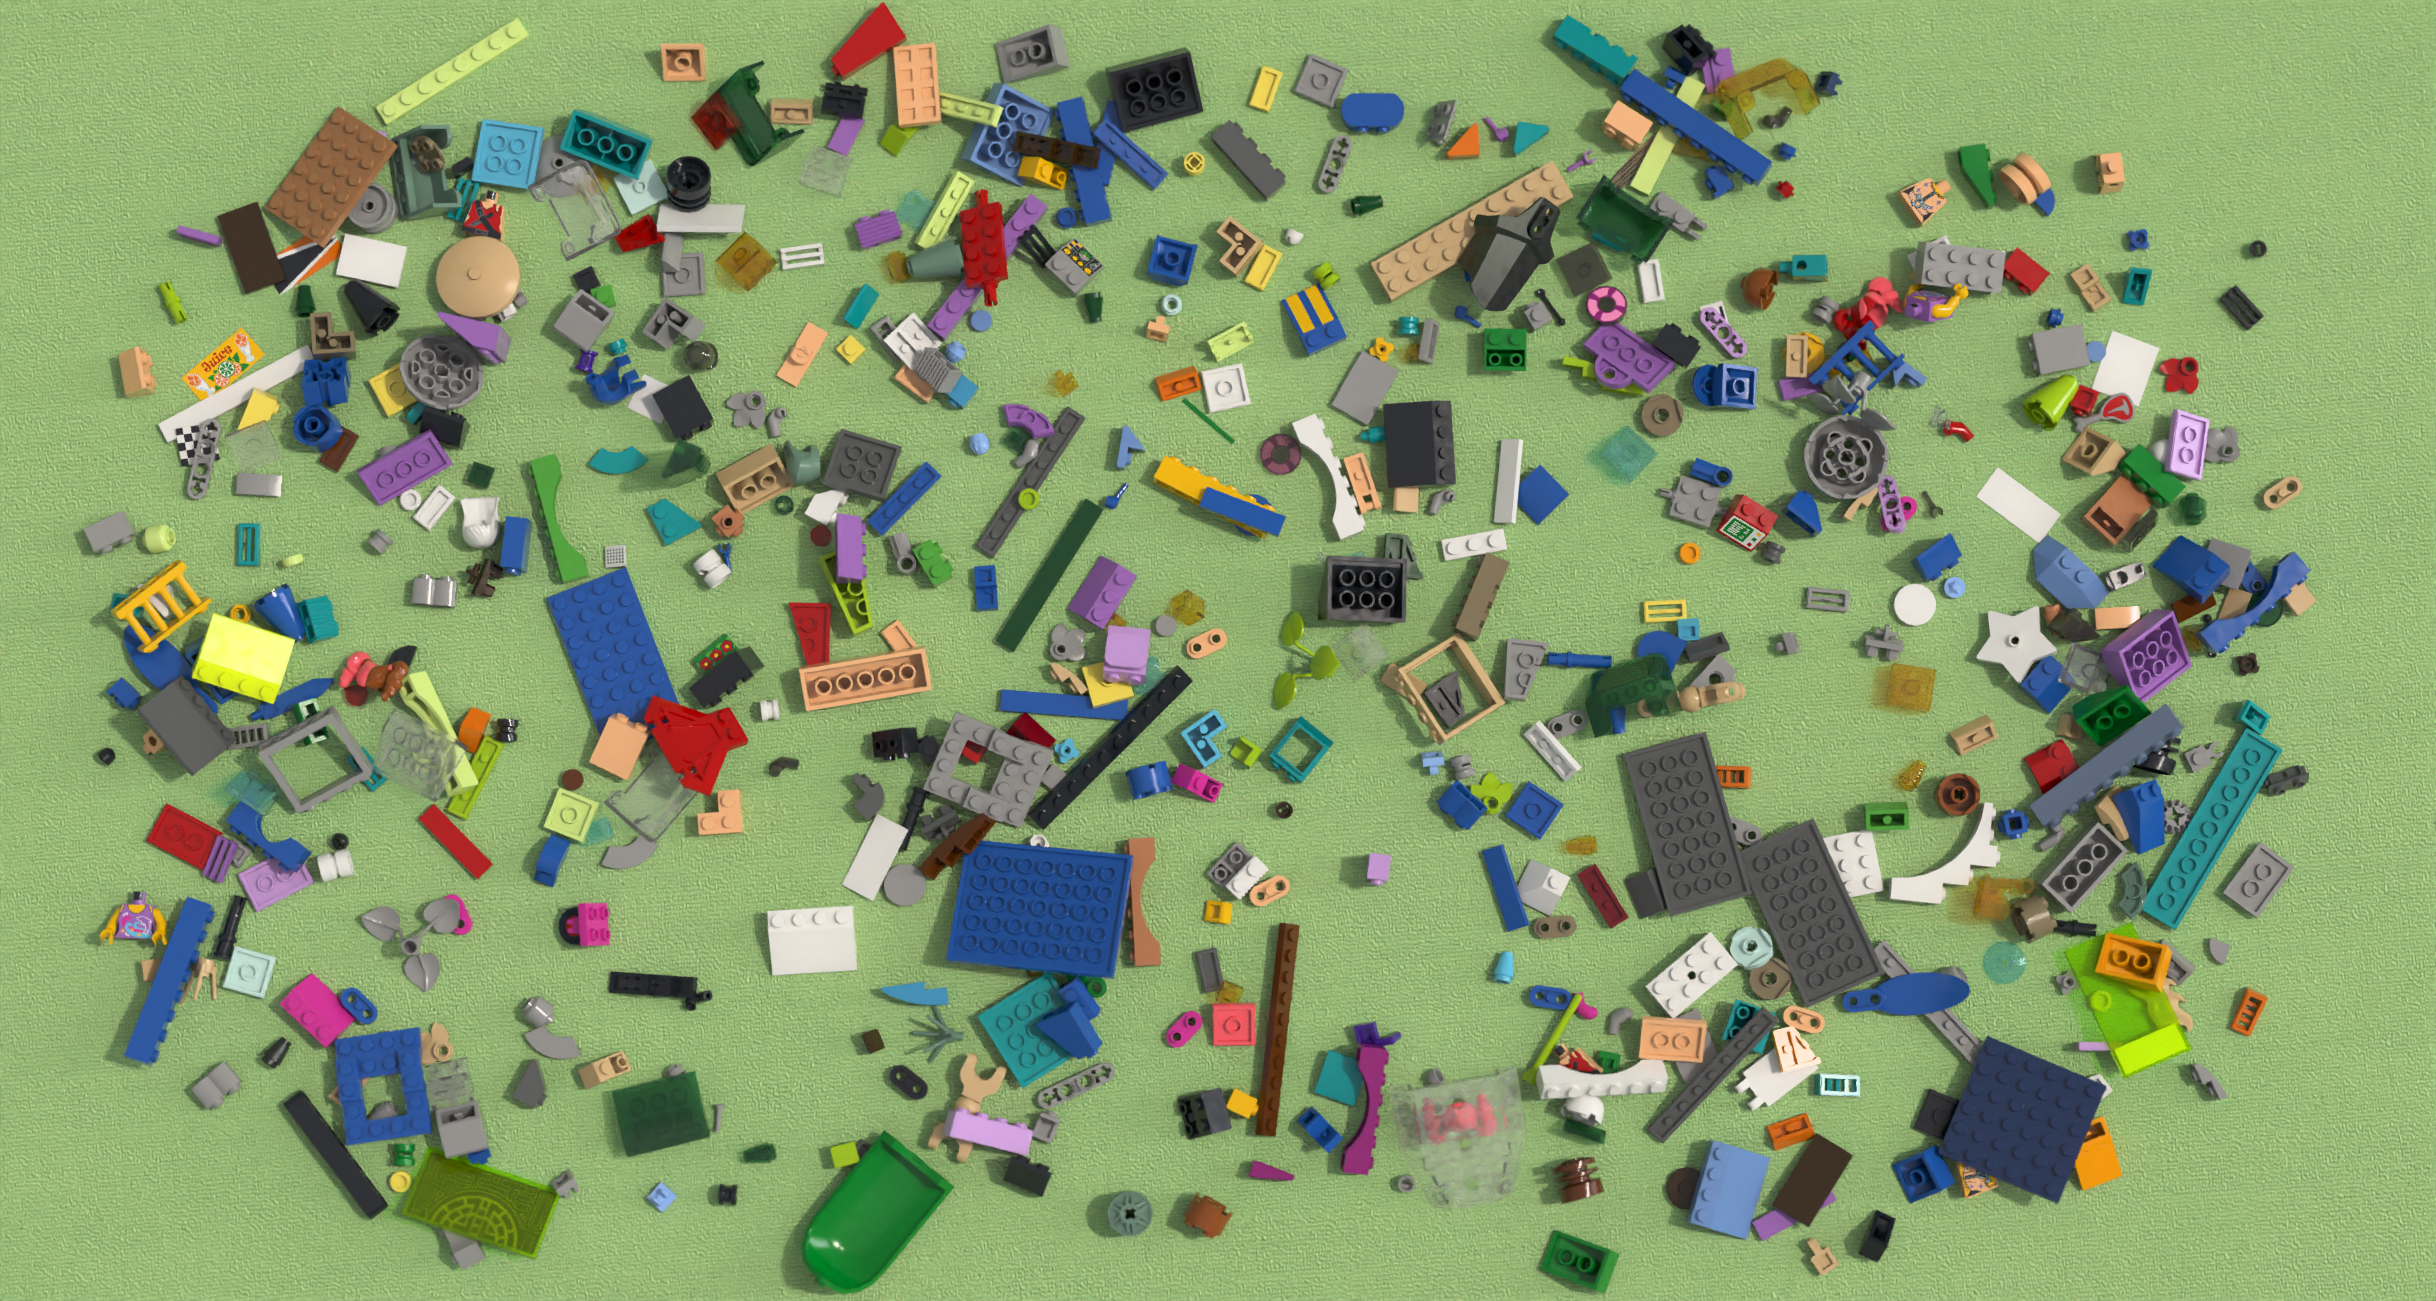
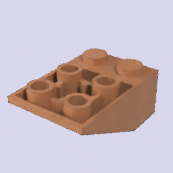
(2116, 510)

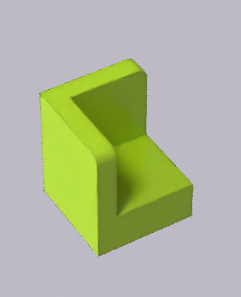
(1246, 752)
(845, 1154)

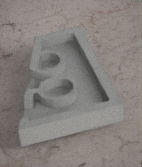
(1521, 666)

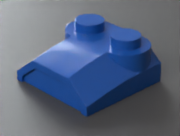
(1171, 261)
(1735, 386)

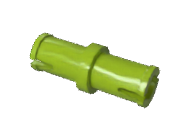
(172, 302)

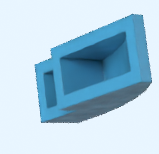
(918, 994)

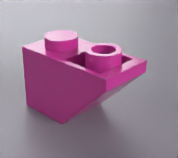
(1196, 782)

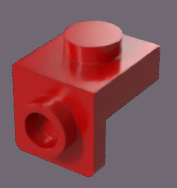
(2084, 401)

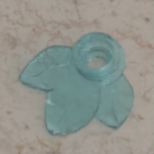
(917, 213)
(1152, 678)

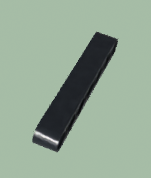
(336, 1154)

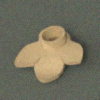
(433, 1042)

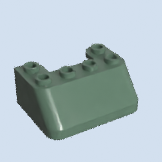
(421, 192)

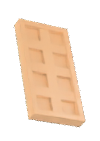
(917, 85)

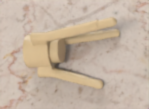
(202, 968)

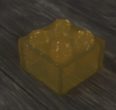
(1910, 687)

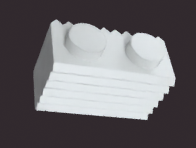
(1246, 877)

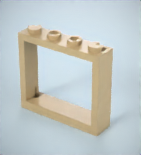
(1474, 670)

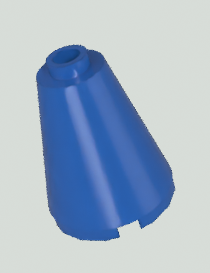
(281, 612)

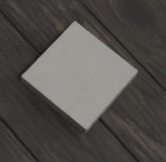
(1321, 81)
(690, 278)
(2235, 557)

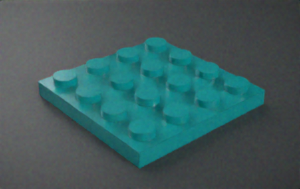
(1015, 1032)

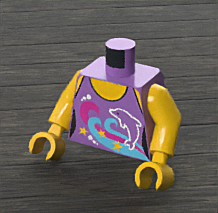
(1931, 305)
(136, 922)

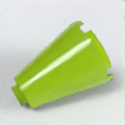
(2051, 402)

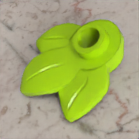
(1492, 790)

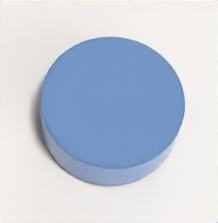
(981, 320)
(2096, 351)

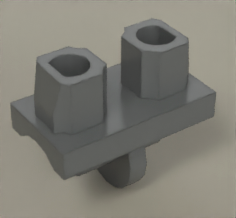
(941, 827)

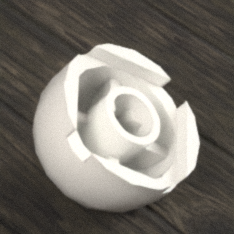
(1584, 1109)

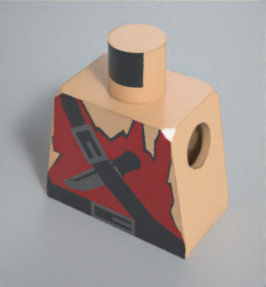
(486, 218)
(1577, 1060)

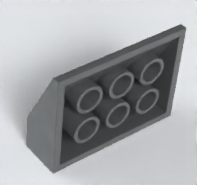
(186, 725)

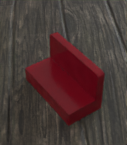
(1029, 730)

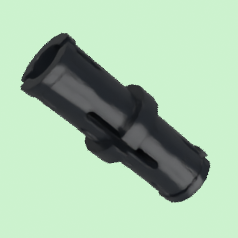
(2075, 928)

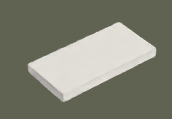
(712, 218)

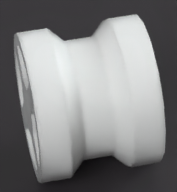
(770, 709)

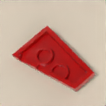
(813, 628)

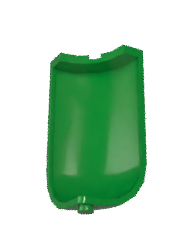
(871, 1216)

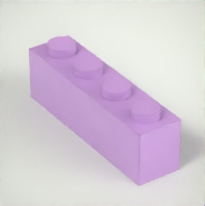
(988, 1132)

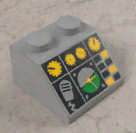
(1074, 266)

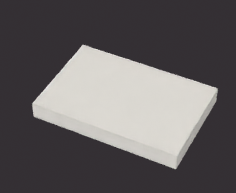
(371, 261)

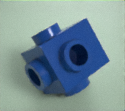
(2021, 824)

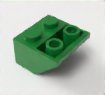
(1504, 349)

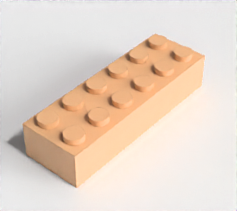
(865, 678)

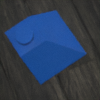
(1804, 512)

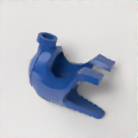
(607, 388)

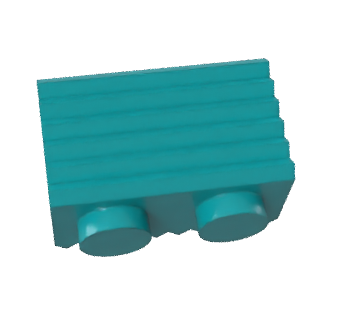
(318, 619)

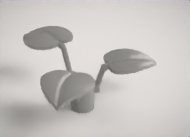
(1857, 387)
(419, 969)

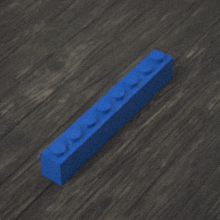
(1695, 127)
(169, 981)

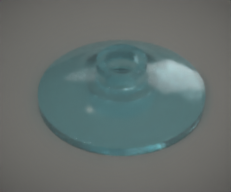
(1993, 962)

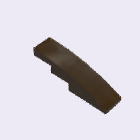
(1056, 150)

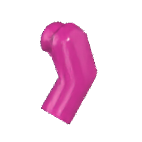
(1585, 1010)

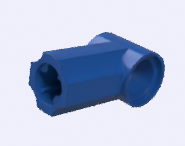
(1708, 472)

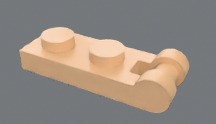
(1362, 482)

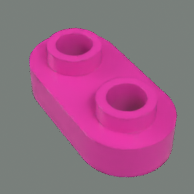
(1907, 513)
(464, 915)
(1184, 1029)

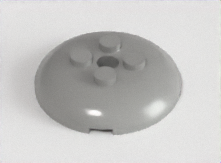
(445, 356)

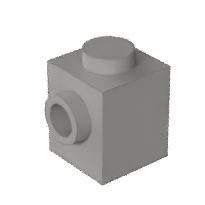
(1537, 316)

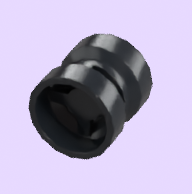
(507, 729)

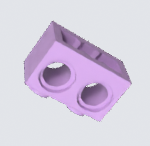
(1378, 868)

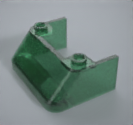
(756, 137)

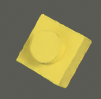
(851, 349)

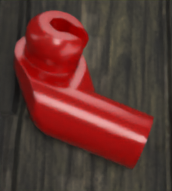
(1959, 428)

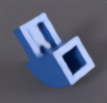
(551, 860)
(1319, 1129)

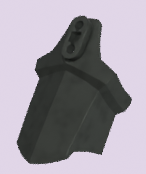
(1508, 252)

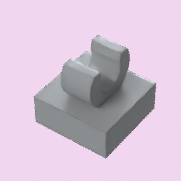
(1790, 643)
(564, 1183)

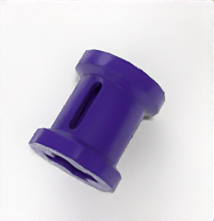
(581, 364)

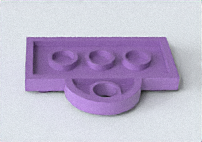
(1627, 358)

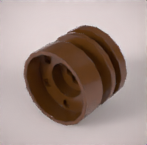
(1577, 1179)

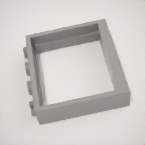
(302, 730)

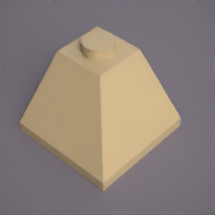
(2094, 453)

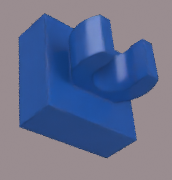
(1674, 76)
(480, 1156)

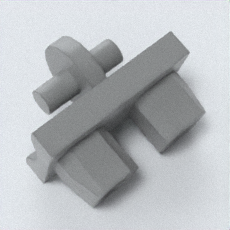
(1892, 646)

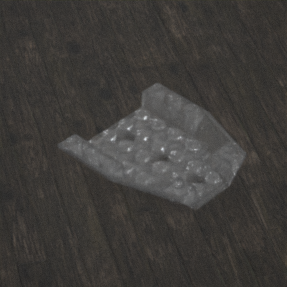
(1432, 1129)

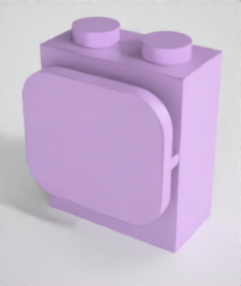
(1126, 655)

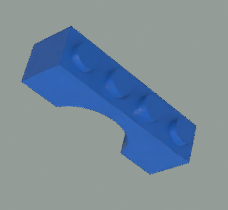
(288, 852)

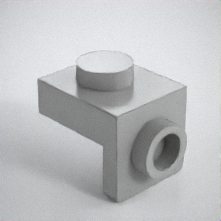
(1046, 1126)

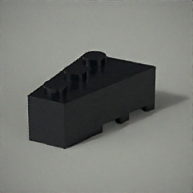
(726, 677)

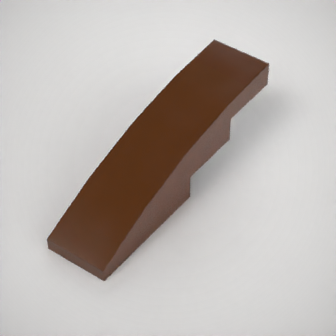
(951, 849)

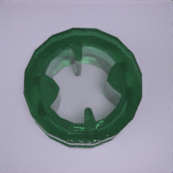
(779, 501)

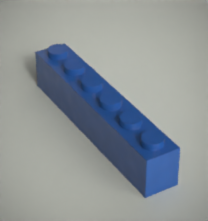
(1088, 180)

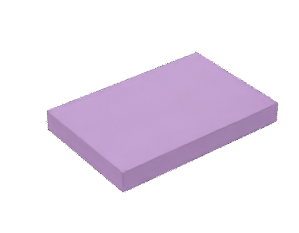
(2186, 445)
(270, 883)

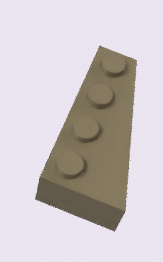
(1481, 596)

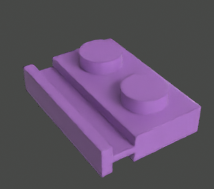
(1717, 69)

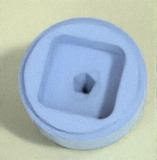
(1954, 587)

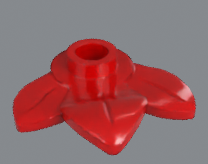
(2178, 376)

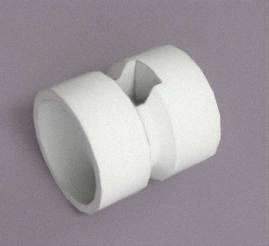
(712, 569)
(332, 865)

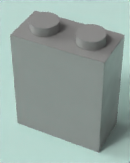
(2058, 350)

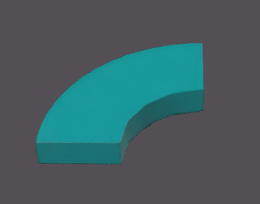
(618, 462)

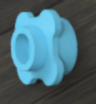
(1060, 749)

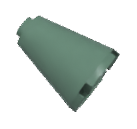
(938, 260)

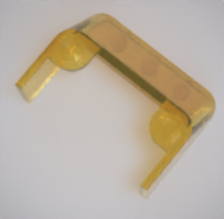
(1737, 97)

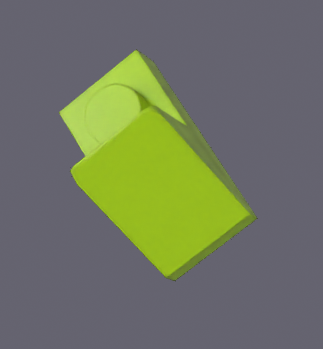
(897, 138)

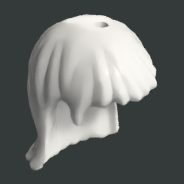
(480, 521)

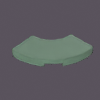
(2135, 891)

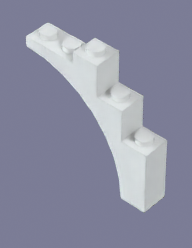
(1976, 852)

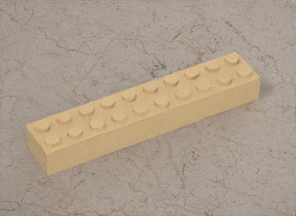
(1443, 245)

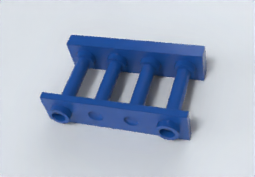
(1852, 348)

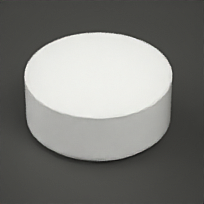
(411, 500)

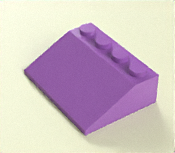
(484, 337)
(2148, 654)

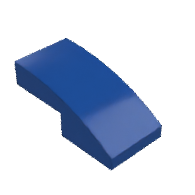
(986, 588)

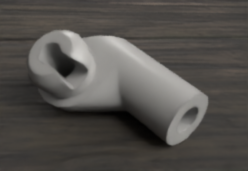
(2054, 839)
(1618, 1017)

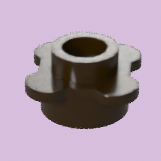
(2251, 659)

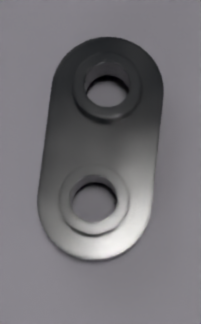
(908, 1083)

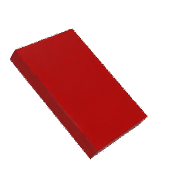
(184, 836)

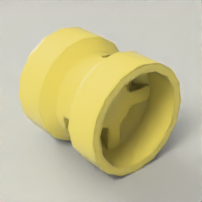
(1194, 168)

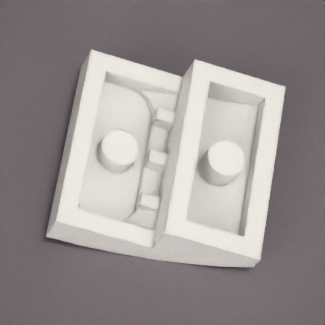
(910, 340)

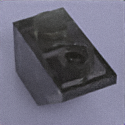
(2072, 627)

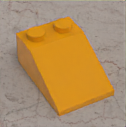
(2134, 961)

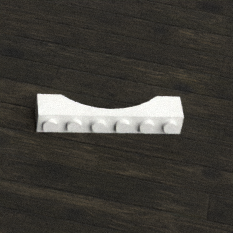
(1311, 436)
(1561, 1082)

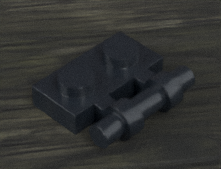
(841, 104)

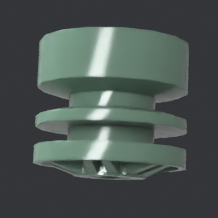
(1117, 1213)

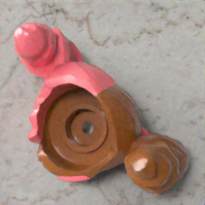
(381, 677)

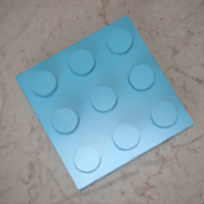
(507, 154)

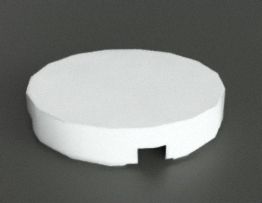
(1914, 604)

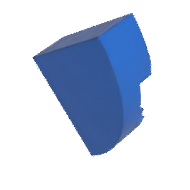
(2046, 202)

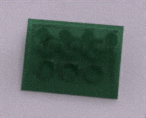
(661, 1114)

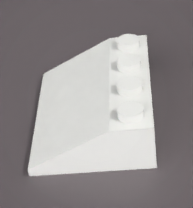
(812, 940)

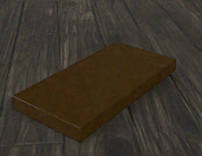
(251, 248)
(1812, 1180)

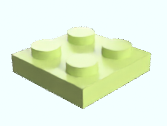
(571, 815)

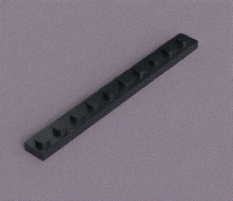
(1110, 747)

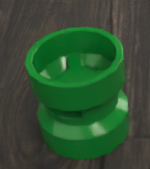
(404, 1160)

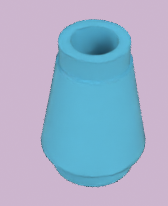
(1504, 969)

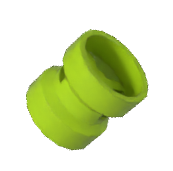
(1322, 272)

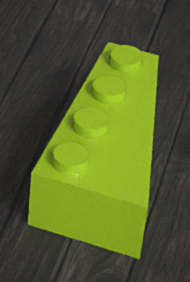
(850, 597)

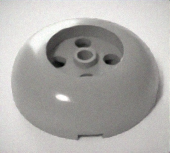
(1867, 445)

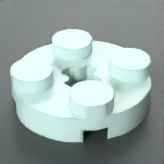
(1752, 936)

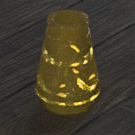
(1912, 776)
(1583, 845)

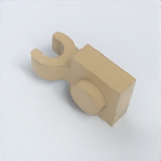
(1823, 1258)

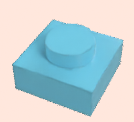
(1688, 629)

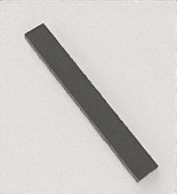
(1032, 478)
(1713, 1074)

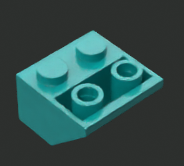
(1739, 1016)

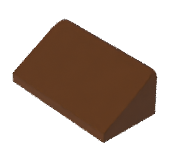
(2189, 607)

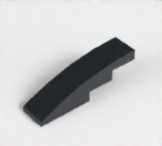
(653, 985)

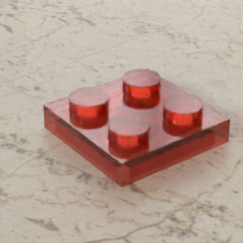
(716, 121)

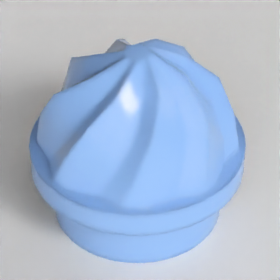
(955, 352)
(979, 443)

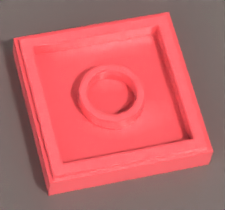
(1233, 1024)

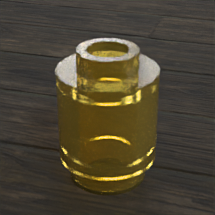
(897, 266)

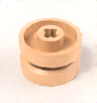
(2024, 179)

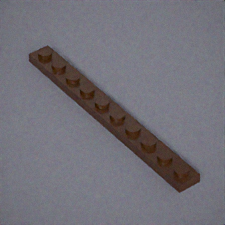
(1277, 1029)

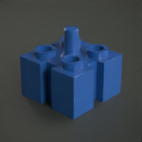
(326, 381)

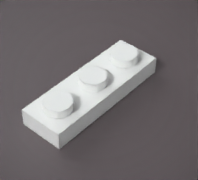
(1474, 545)
(1552, 750)

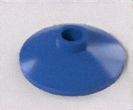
(1703, 384)

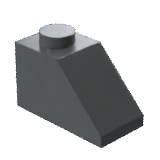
(532, 1086)

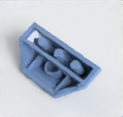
(2066, 576)

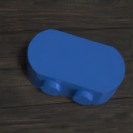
(1372, 112)

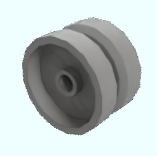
(382, 214)

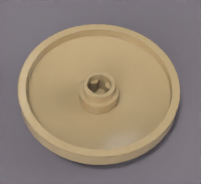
(478, 277)

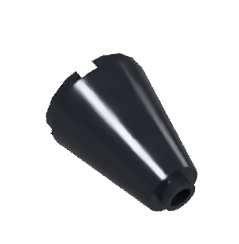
(370, 307)

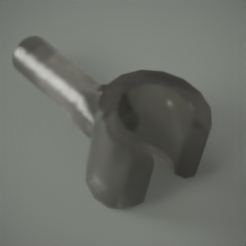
(1931, 505)

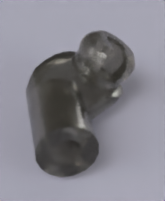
(782, 763)

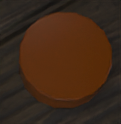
(572, 779)

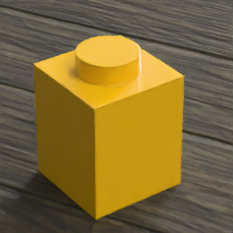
(1242, 1104)

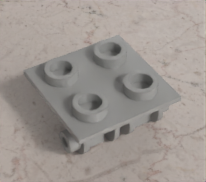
(1442, 116)

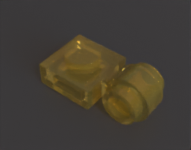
(2006, 884)

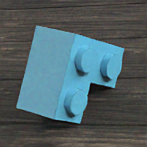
(1199, 738)

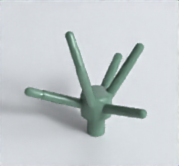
(946, 1034)

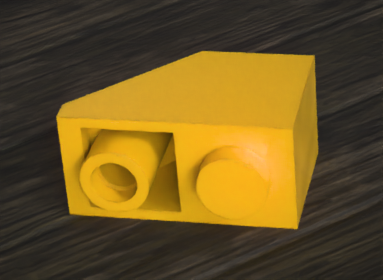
(1043, 172)

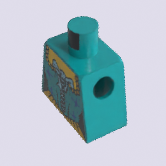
(1815, 270)

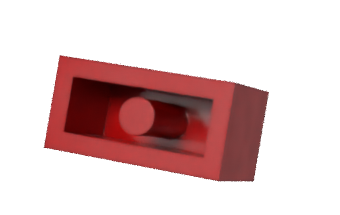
(2024, 272)

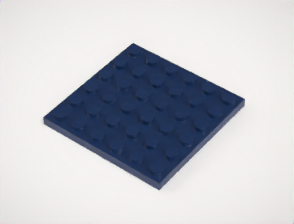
(2022, 1120)

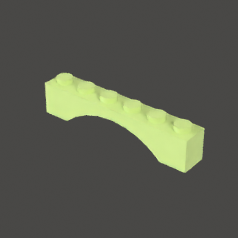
(423, 700)

